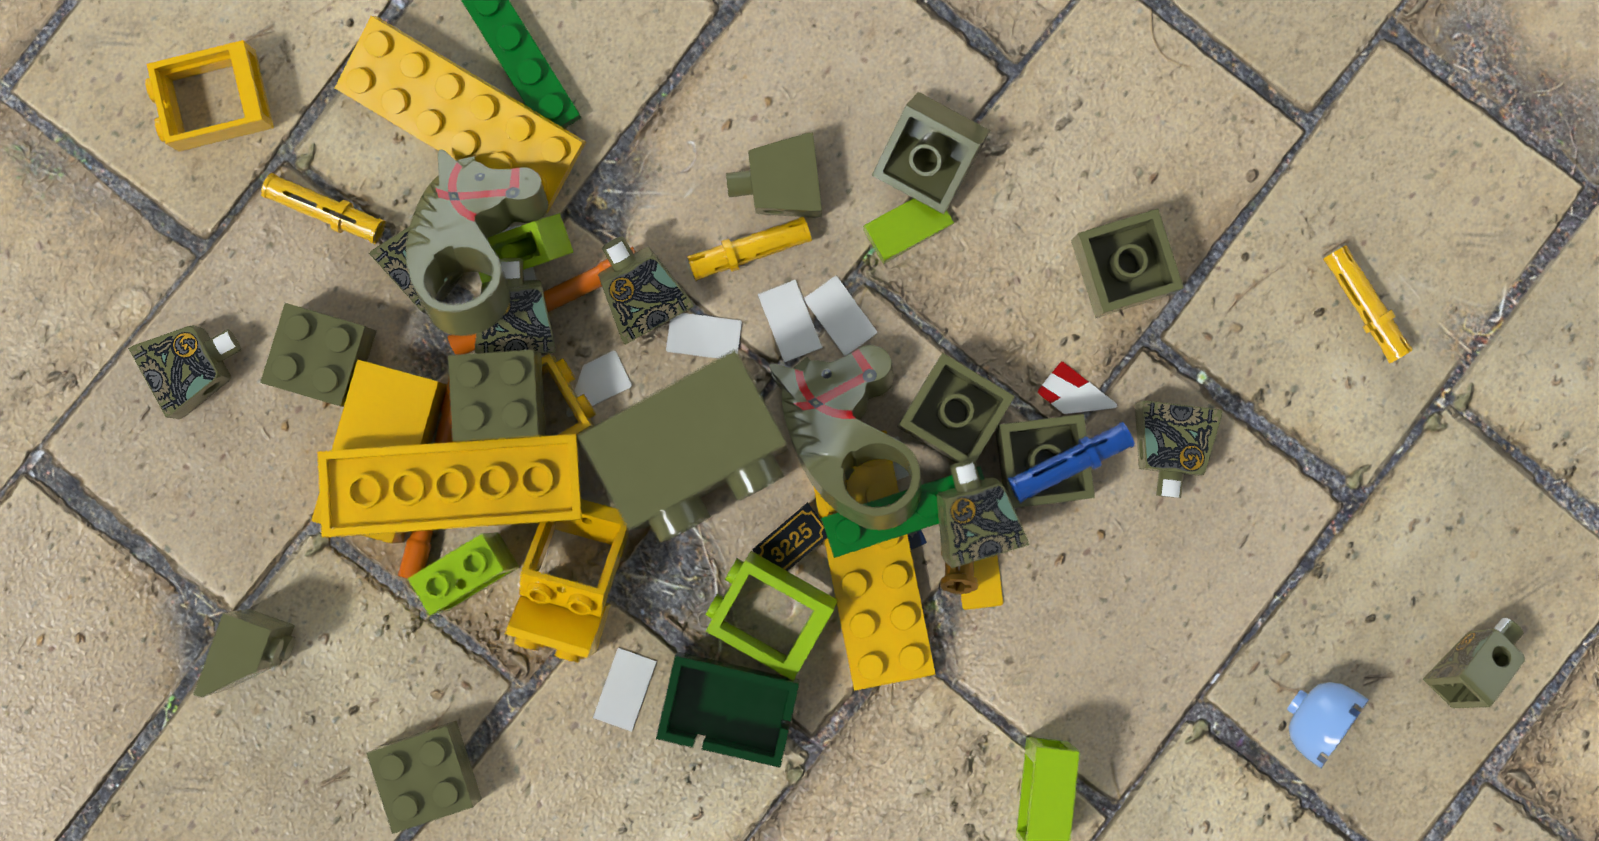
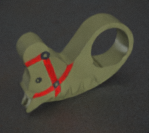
(452, 232)
(823, 420)

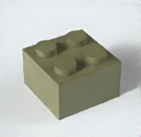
(1127, 263)
(316, 354)
(496, 395)
(955, 410)
(1034, 441)
(424, 777)

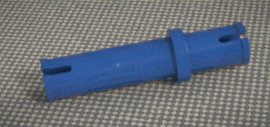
(1072, 461)

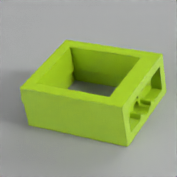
(463, 573)
(788, 584)
(1047, 790)

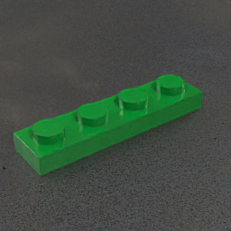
(522, 60)
(848, 536)

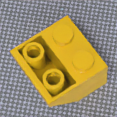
(556, 627)

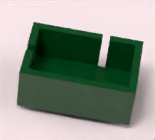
(730, 706)

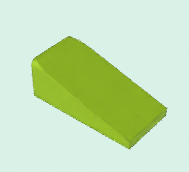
(904, 228)

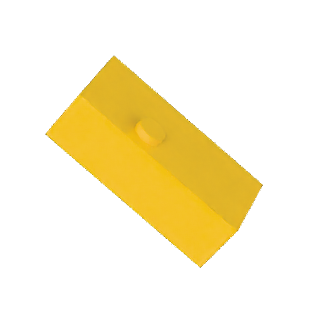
(387, 411)

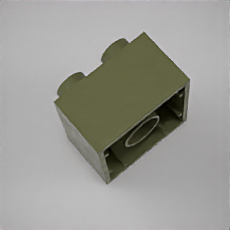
(685, 445)

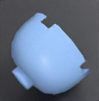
(1323, 719)

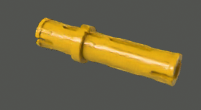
(365, 226)
(756, 246)
(1368, 305)

